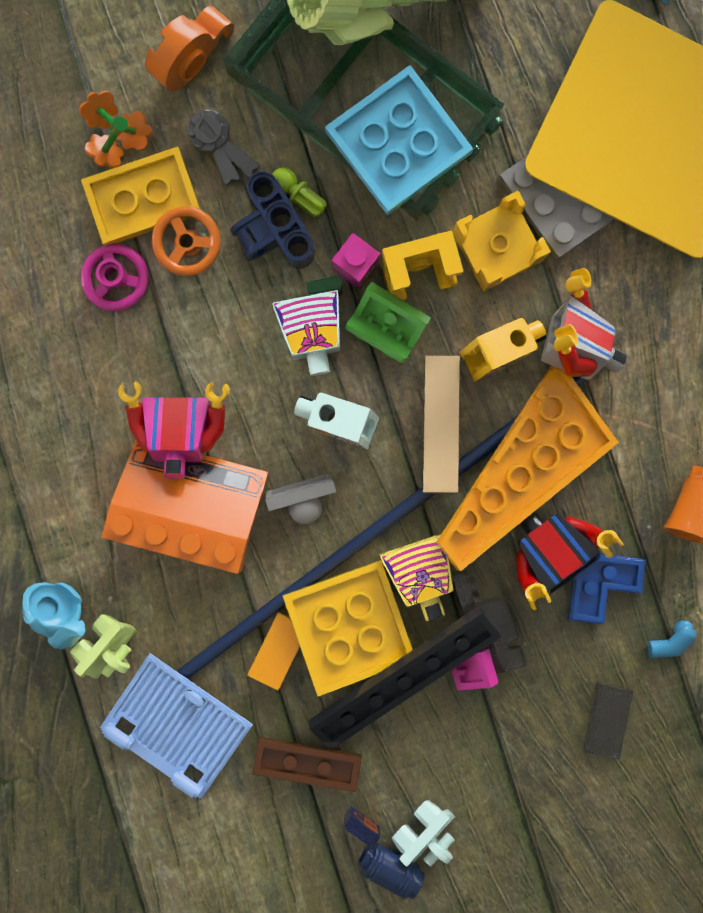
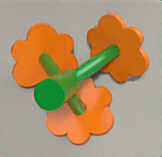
(127, 128)

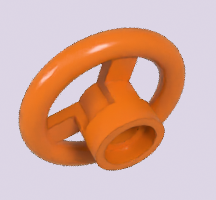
(172, 262)

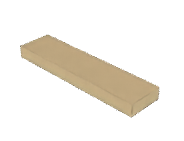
(441, 424)

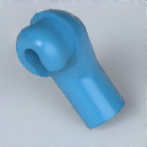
(676, 645)

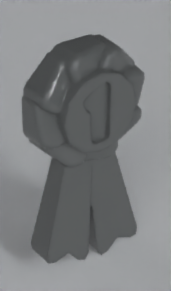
(210, 134)

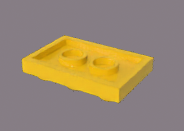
(137, 194)

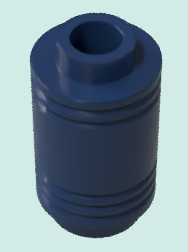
(388, 871)

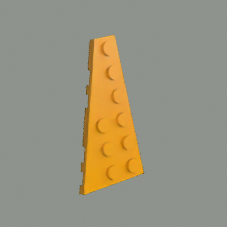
(539, 456)

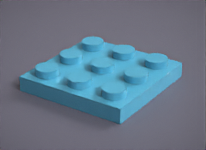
(398, 140)

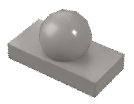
(302, 498)

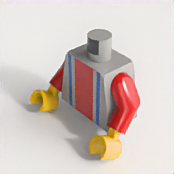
(579, 337)

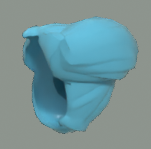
(54, 613)

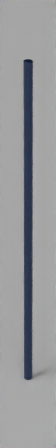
(340, 556)

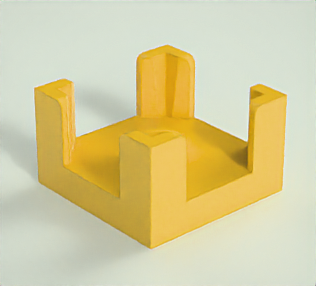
(499, 242)
(420, 254)

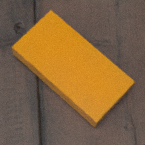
(275, 653)

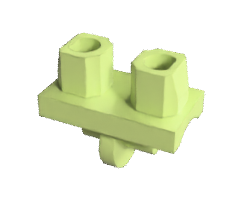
(109, 650)

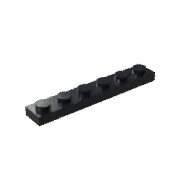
(405, 677)

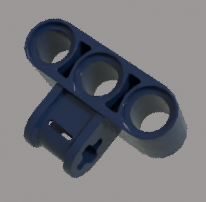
(261, 225)

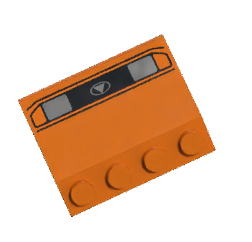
(190, 518)

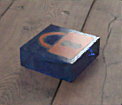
(361, 827)

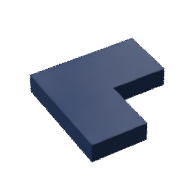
(591, 586)

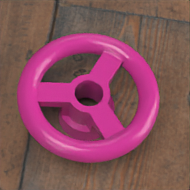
(103, 271)

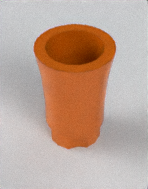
(687, 514)

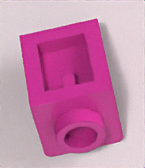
(475, 672)

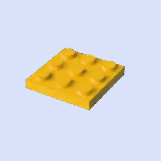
(348, 627)

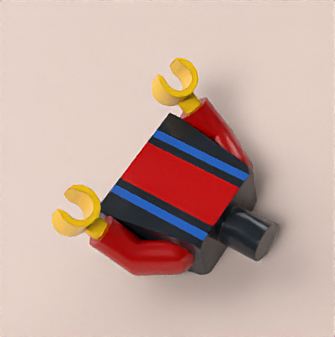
(557, 553)

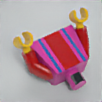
(176, 427)

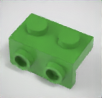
(387, 323)

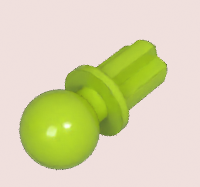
(299, 193)

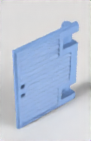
(175, 726)

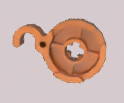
(186, 47)

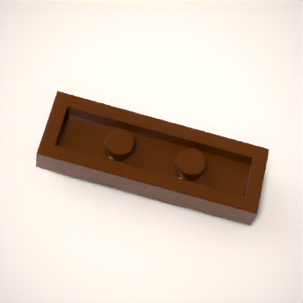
(307, 764)

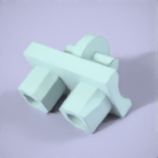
(413, 845)

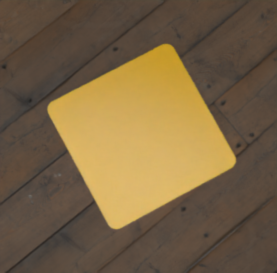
(630, 128)

